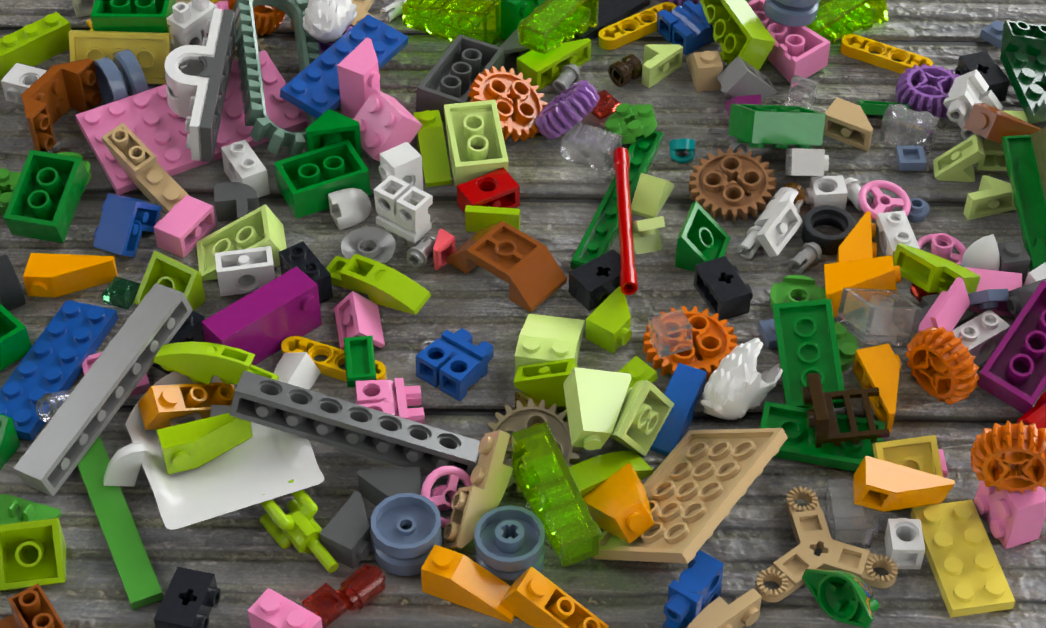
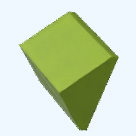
(172, 275)
(32, 554)

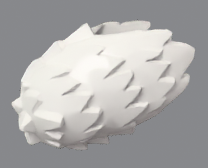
(328, 18)
(737, 383)

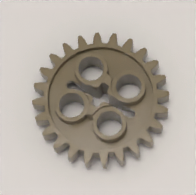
(526, 416)

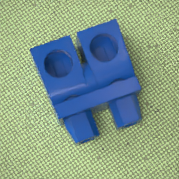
(685, 25)
(454, 362)
(694, 591)

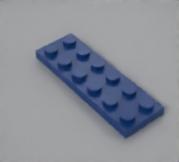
(318, 84)
(54, 362)

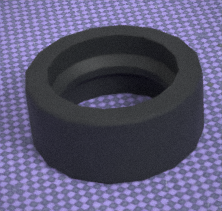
(828, 216)
(10, 288)

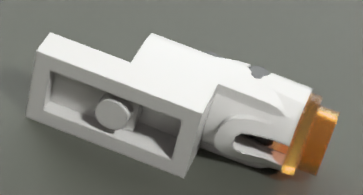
(781, 218)

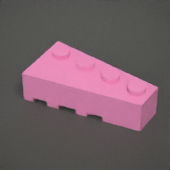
(796, 48)

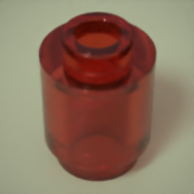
(362, 586)

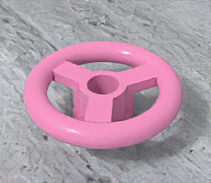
(882, 202)
(942, 246)
(438, 493)

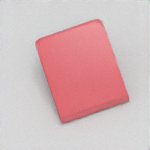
(442, 248)

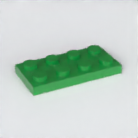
(807, 346)
(801, 444)

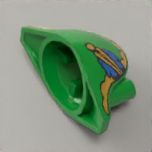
(842, 596)

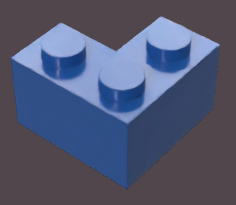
(123, 223)

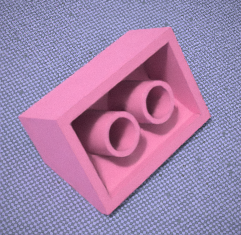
(358, 78)

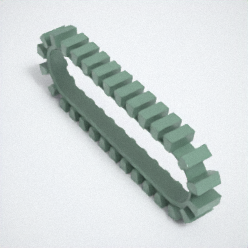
(251, 76)

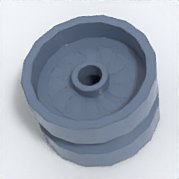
(791, 11)
(120, 77)
(405, 532)
(509, 542)

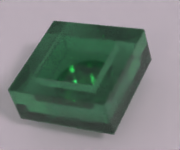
(121, 292)

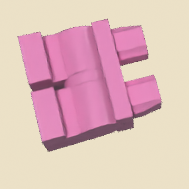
(391, 398)

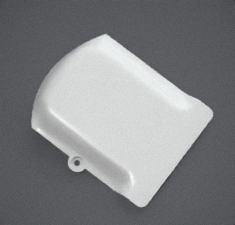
(230, 480)

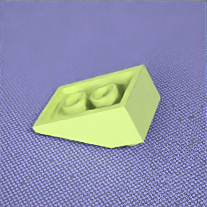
(474, 139)
(253, 230)
(548, 339)
(641, 417)

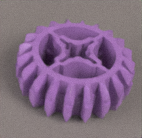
(925, 88)
(567, 109)

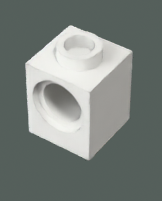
(827, 191)
(905, 542)

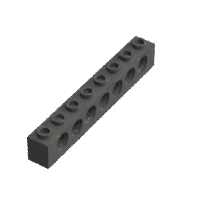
(350, 426)

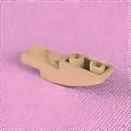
(143, 168)
(488, 486)
(735, 615)

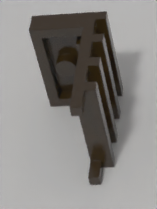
(822, 417)

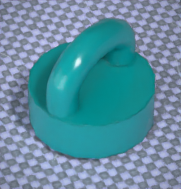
(682, 145)

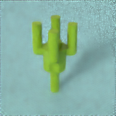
(297, 527)

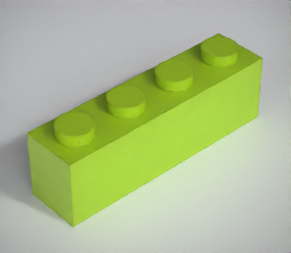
(34, 43)

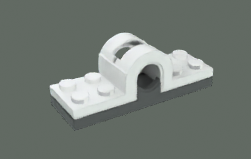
(201, 84)

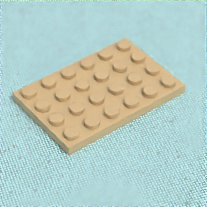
(696, 492)

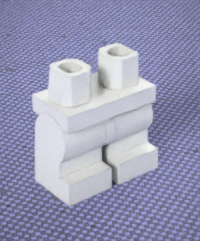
(189, 22)
(964, 94)
(403, 210)

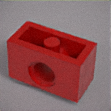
(489, 190)

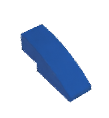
(684, 391)

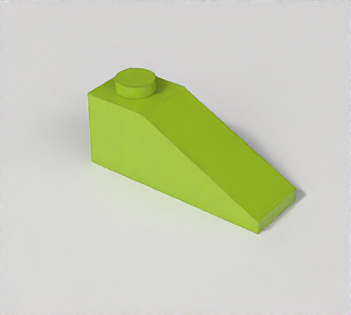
(546, 68)
(432, 148)
(200, 441)

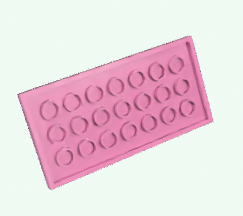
(164, 131)

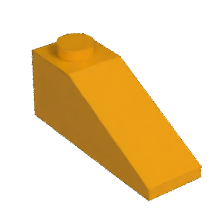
(66, 273)
(879, 368)
(465, 583)

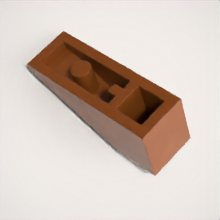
(995, 124)

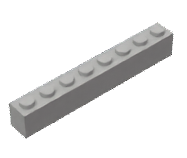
(103, 390)

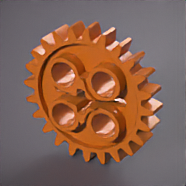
(515, 100)
(710, 344)

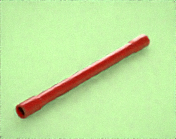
(628, 273)

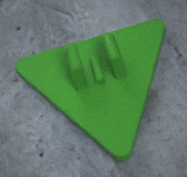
(21, 510)

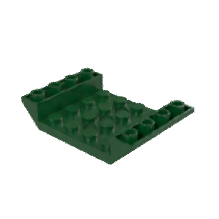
(1025, 64)

